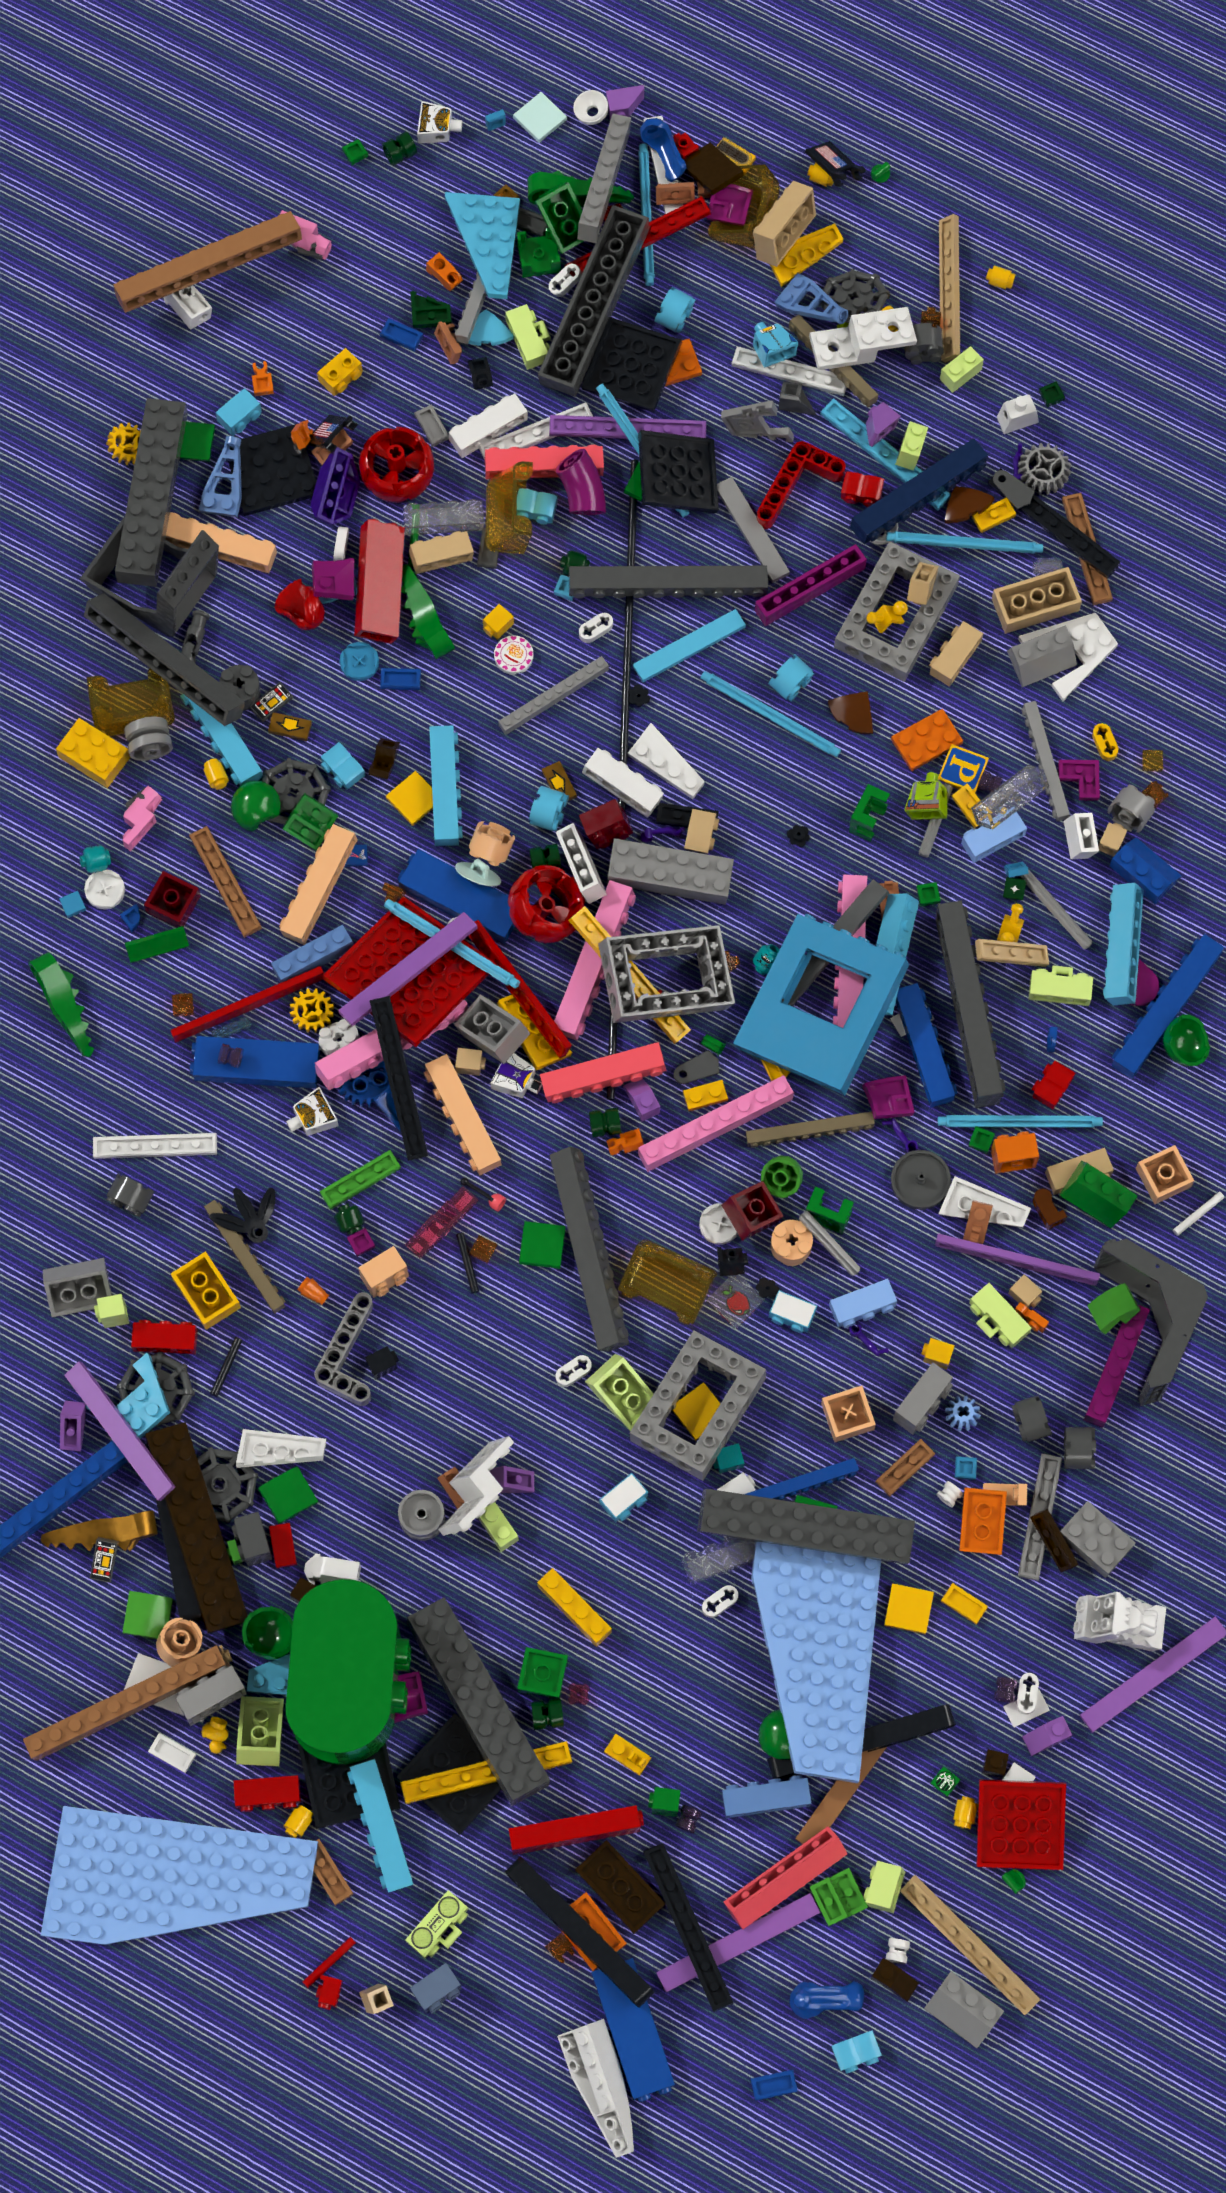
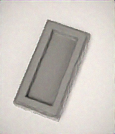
(431, 425)

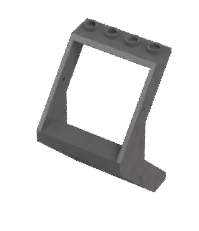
(178, 593)
(1173, 1298)

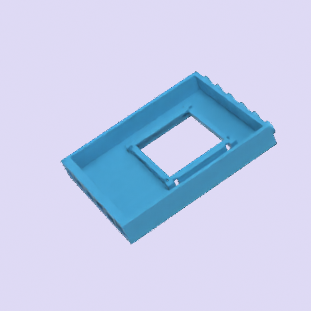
(808, 1043)

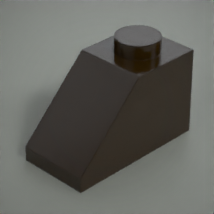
(894, 1979)

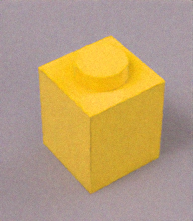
(498, 622)
(937, 1352)

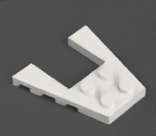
(1091, 645)

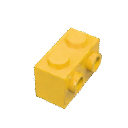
(340, 372)

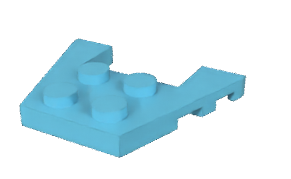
(147, 1403)

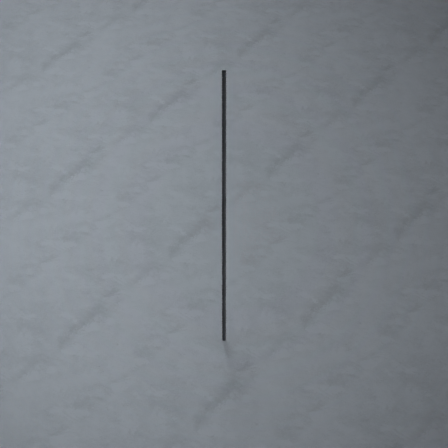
(612, 1048)

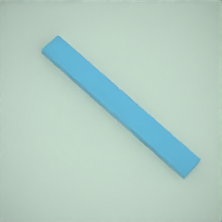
(881, 452)

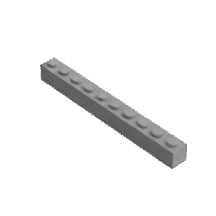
(471, 313)
(553, 695)
(1046, 762)

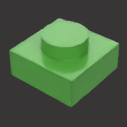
(233, 1552)

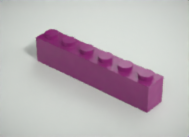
(810, 585)
(1115, 1369)

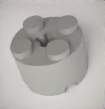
(1132, 808)

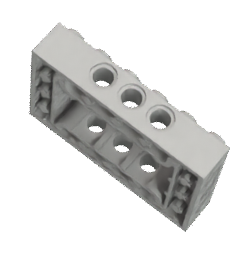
(875, 652)
(715, 976)
(698, 1458)

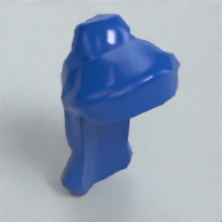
(659, 137)
(811, 1999)

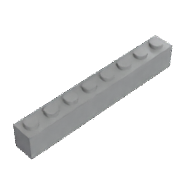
(604, 178)

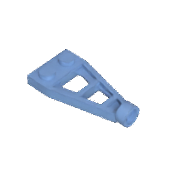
(795, 292)
(219, 503)

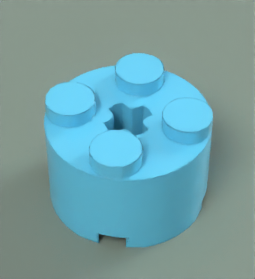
(675, 309)
(791, 677)
(548, 808)

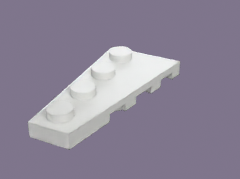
(663, 760)
(1004, 1210)
(271, 1448)

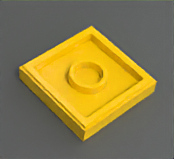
(412, 798)
(696, 1410)
(908, 1608)

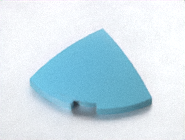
(490, 330)

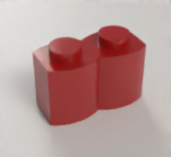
(861, 488)
(1053, 1084)

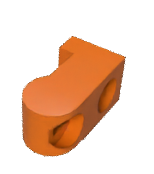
(443, 271)

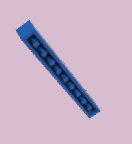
(809, 1481)

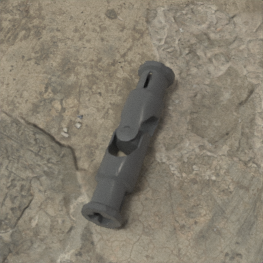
(195, 633)

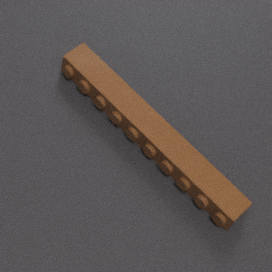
(207, 261)
(125, 1703)

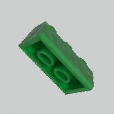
(562, 215)
(1098, 1194)

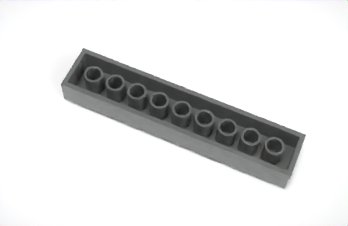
(594, 300)
(151, 492)
(968, 1004)
(806, 1526)
(478, 1701)

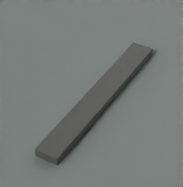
(851, 921)

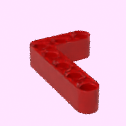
(790, 478)

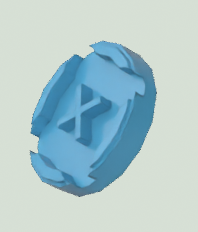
(359, 661)

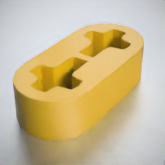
(1101, 744)

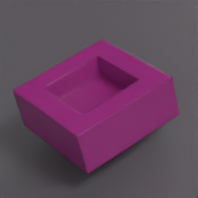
(361, 1242)

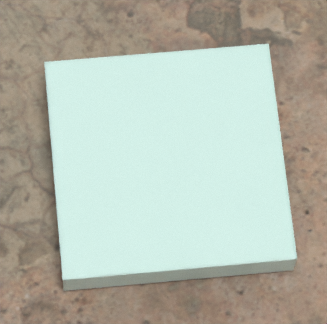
(540, 117)

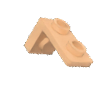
(1015, 1492)

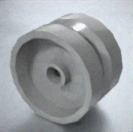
(148, 738)
(421, 1527)

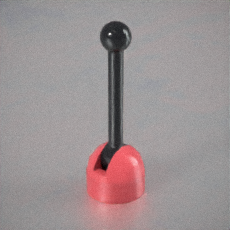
(496, 1201)

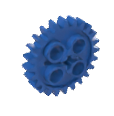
(372, 1088)

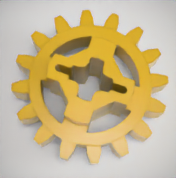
(125, 436)
(308, 1018)

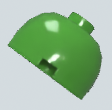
(782, 1176)

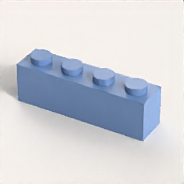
(313, 954)
(766, 1797)

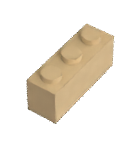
(441, 552)
(955, 653)
(1060, 1173)

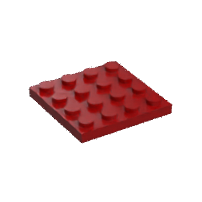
(1021, 1824)

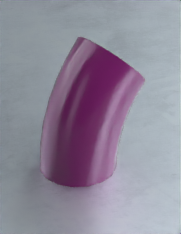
(582, 484)

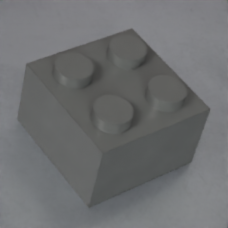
(253, 1540)

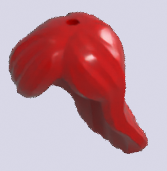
(300, 605)

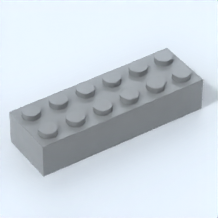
(670, 871)

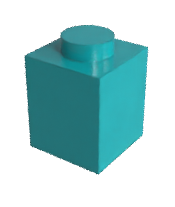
(729, 1459)

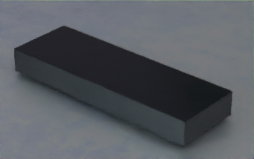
(677, 815)

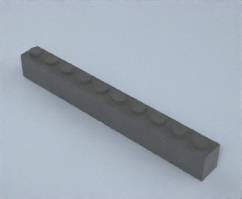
(667, 581)
(164, 659)
(589, 1249)

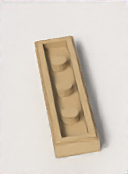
(1012, 952)

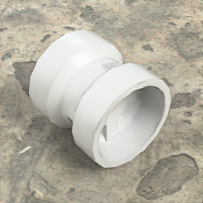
(895, 1955)

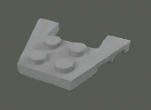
(748, 421)

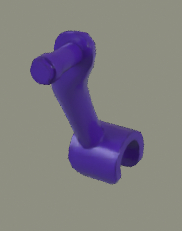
(1016, 459)
(646, 835)
(900, 1134)
(867, 1342)

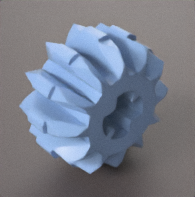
(960, 1406)

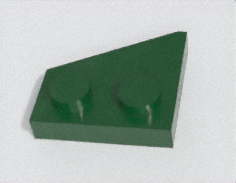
(428, 311)

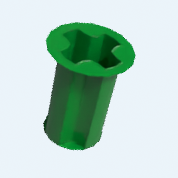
(713, 1044)

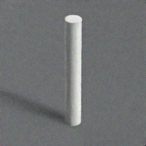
(1198, 1213)

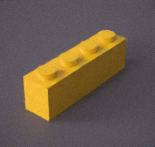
(574, 1607)

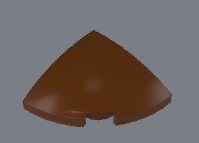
(966, 503)
(853, 711)

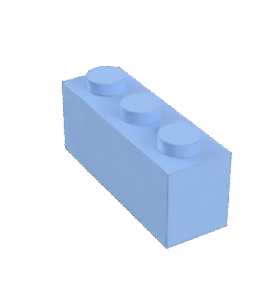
(986, 841)
(863, 1304)

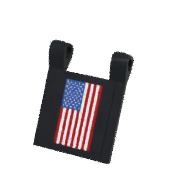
(834, 162)
(328, 429)

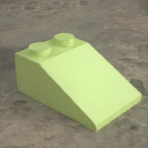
(620, 1390)
(259, 1731)

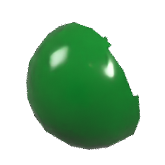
(254, 804)
(1186, 1041)
(268, 1632)
(773, 1736)

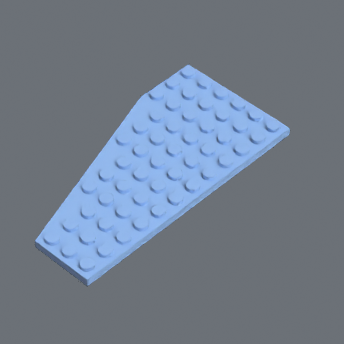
(820, 1644)
(154, 1877)

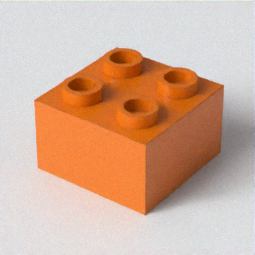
(1014, 1152)

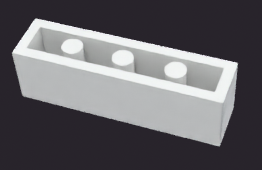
(488, 425)
(623, 782)
(581, 863)

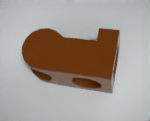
(1046, 1209)

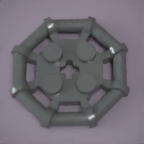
(853, 288)
(295, 782)
(166, 1382)
(232, 1483)

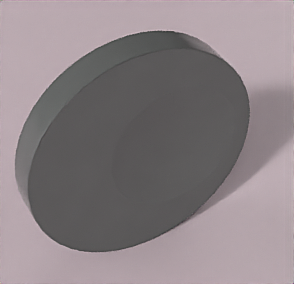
(920, 1179)

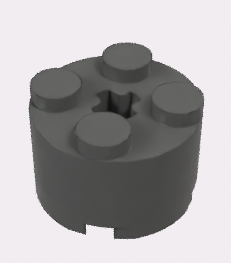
(928, 345)
(243, 677)
(130, 1194)
(1032, 1418)
(1079, 1447)

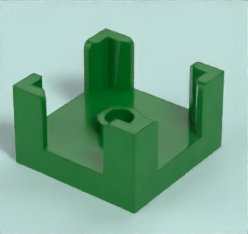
(538, 255)
(861, 814)
(827, 1218)
(542, 1673)

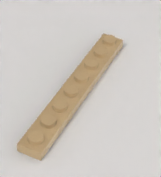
(949, 286)
(970, 1945)

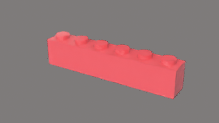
(544, 459)
(603, 1072)
(785, 1877)

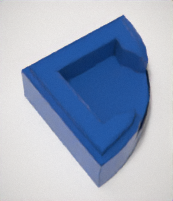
(131, 917)
(1051, 1039)

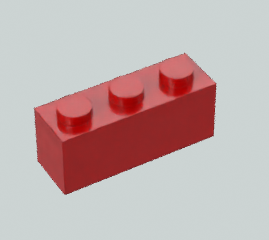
(164, 1337)
(267, 1793)

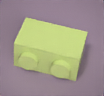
(961, 369)
(911, 446)
(111, 1311)
(498, 1527)
(884, 1886)

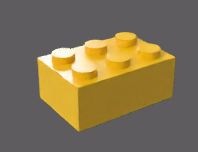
(93, 753)
(205, 1290)

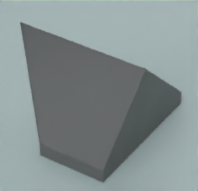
(794, 399)

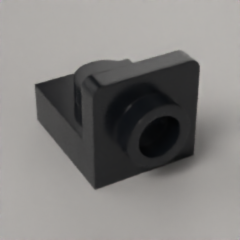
(480, 373)

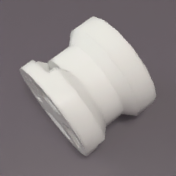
(949, 1494)

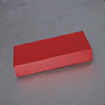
(283, 1545)

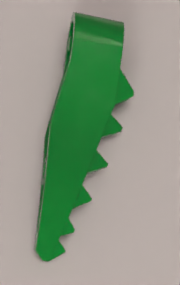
(541, 182)
(425, 618)
(60, 997)

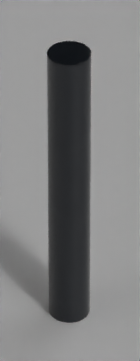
(467, 1263)
(226, 1367)

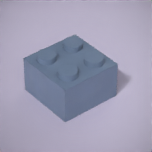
(436, 1989)

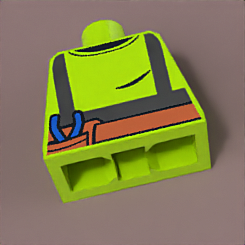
(927, 799)

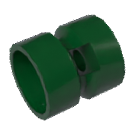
(398, 149)
(546, 856)
(605, 1122)
(555, 1717)

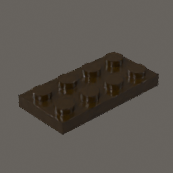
(620, 1887)

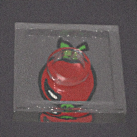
(735, 1300)

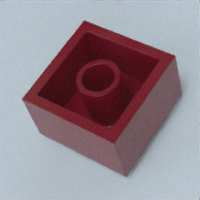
(605, 824)
(172, 900)
(752, 1210)

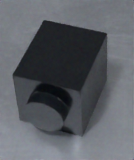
(382, 1362)

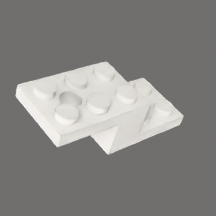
(862, 338)
(476, 1486)

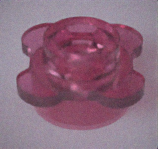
(574, 1689)

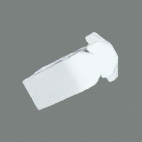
(190, 306)
(332, 1567)

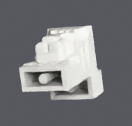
(1119, 1621)

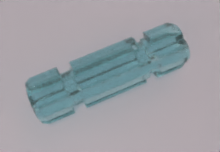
(232, 1028)

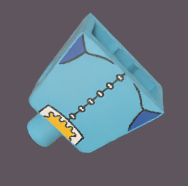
(773, 344)

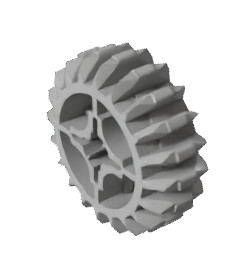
(1034, 476)

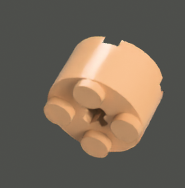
(491, 843)
(781, 1247)
(178, 1631)

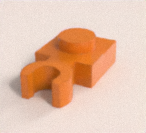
(262, 381)
(301, 433)
(628, 1142)
(1034, 1320)

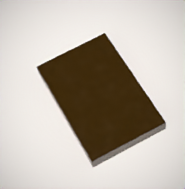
(712, 168)

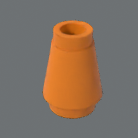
(312, 1290)

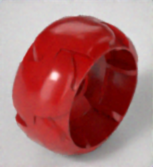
(389, 445)
(531, 918)

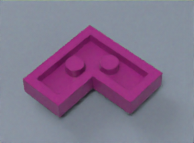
(1085, 773)

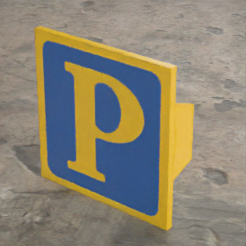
(962, 768)

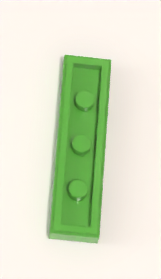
(360, 1179)

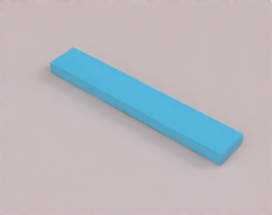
(689, 645)

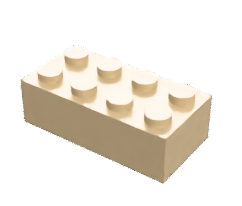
(784, 223)
(1036, 600)

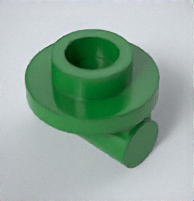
(881, 172)
(1014, 1880)

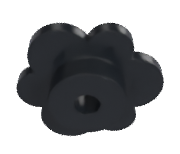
(638, 691)
(800, 840)
(767, 1288)

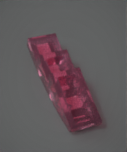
(441, 1222)

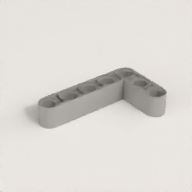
(343, 1351)

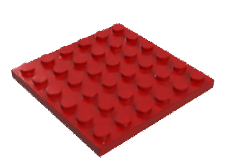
(426, 998)

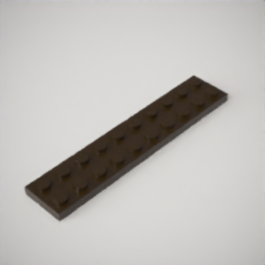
(197, 1529)

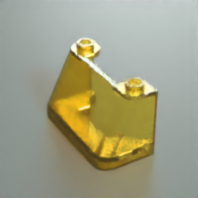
(765, 193)
(503, 528)
(123, 703)
(668, 1280)

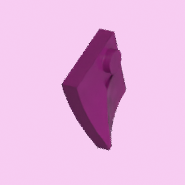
(730, 205)
(333, 579)
(889, 1097)
(416, 1700)

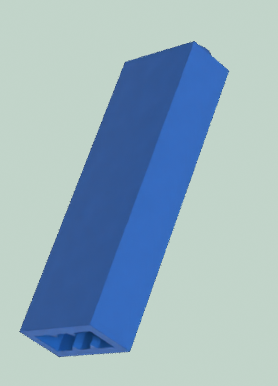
(453, 894)
(262, 1062)
(634, 2040)

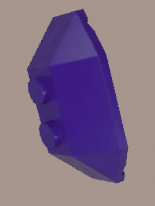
(336, 488)

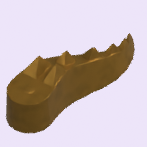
(126, 1530)

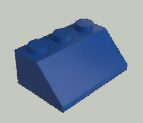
(1145, 868)

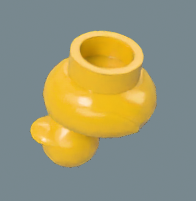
(217, 1732)

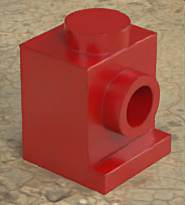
(689, 146)
(329, 1992)

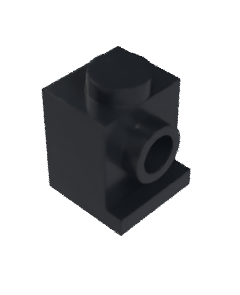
(731, 1261)

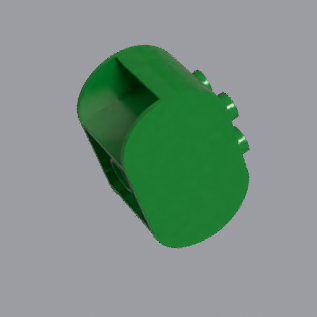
(345, 1672)

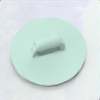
(478, 873)

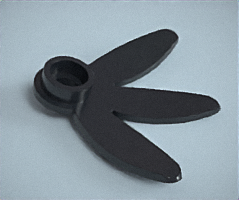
(247, 1211)

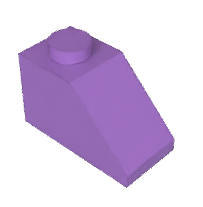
(624, 100)
(880, 422)
(642, 1099)
(72, 1425)
(514, 1479)
(1047, 1736)

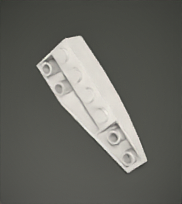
(600, 2082)

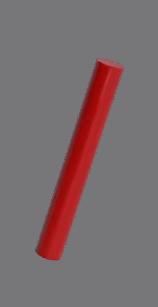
(335, 1956)

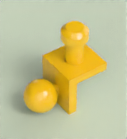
(887, 615)
(1011, 925)

